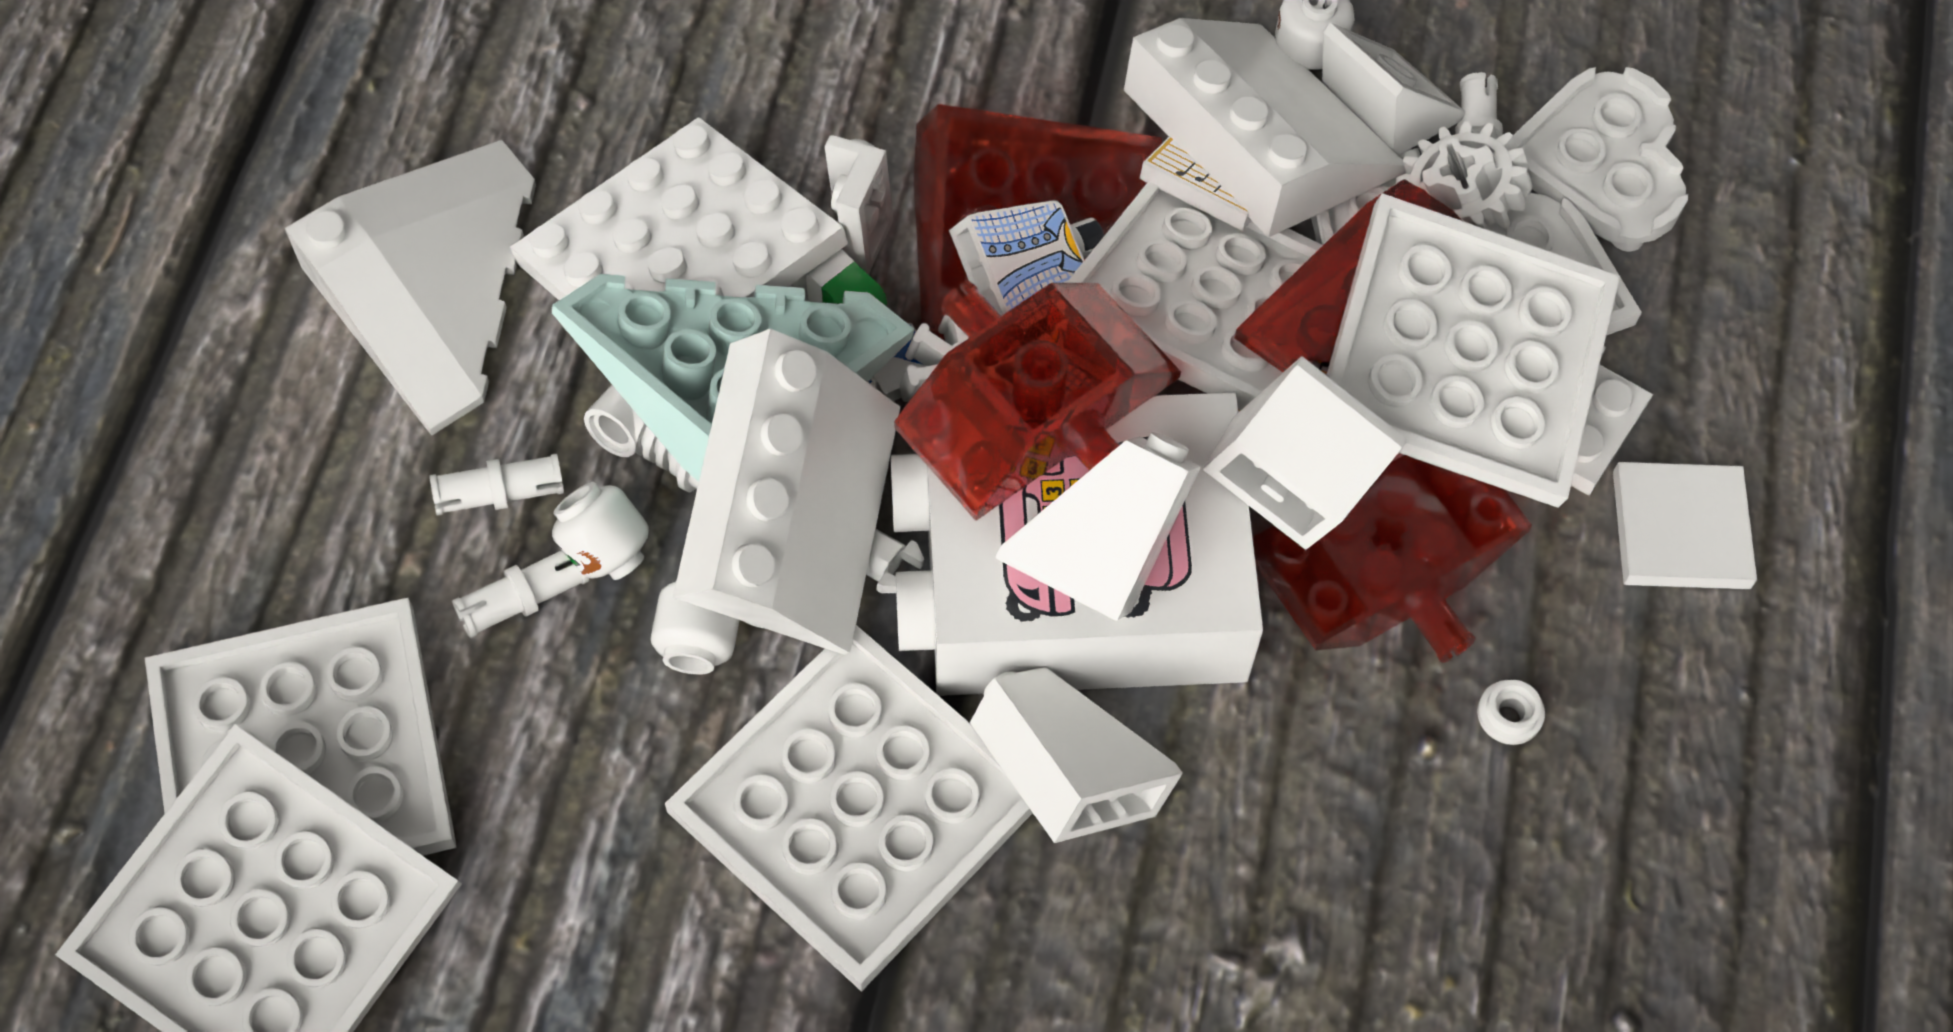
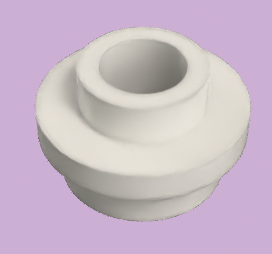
(1519, 697)

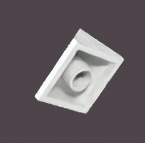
(1384, 90)

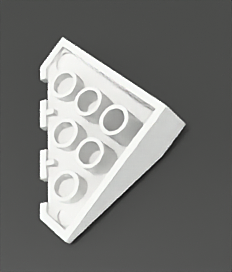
(422, 272)

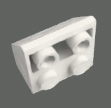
(1303, 453)

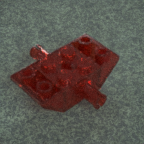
(1030, 389)
(1394, 558)

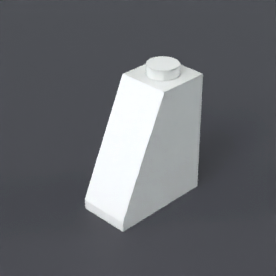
(1107, 526)
(1070, 756)

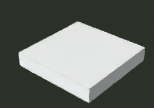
(1684, 525)

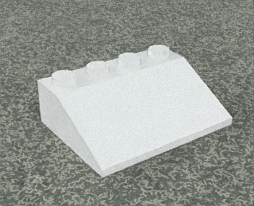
(1255, 120)
(788, 492)

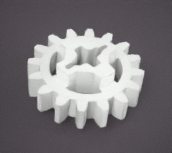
(1488, 163)

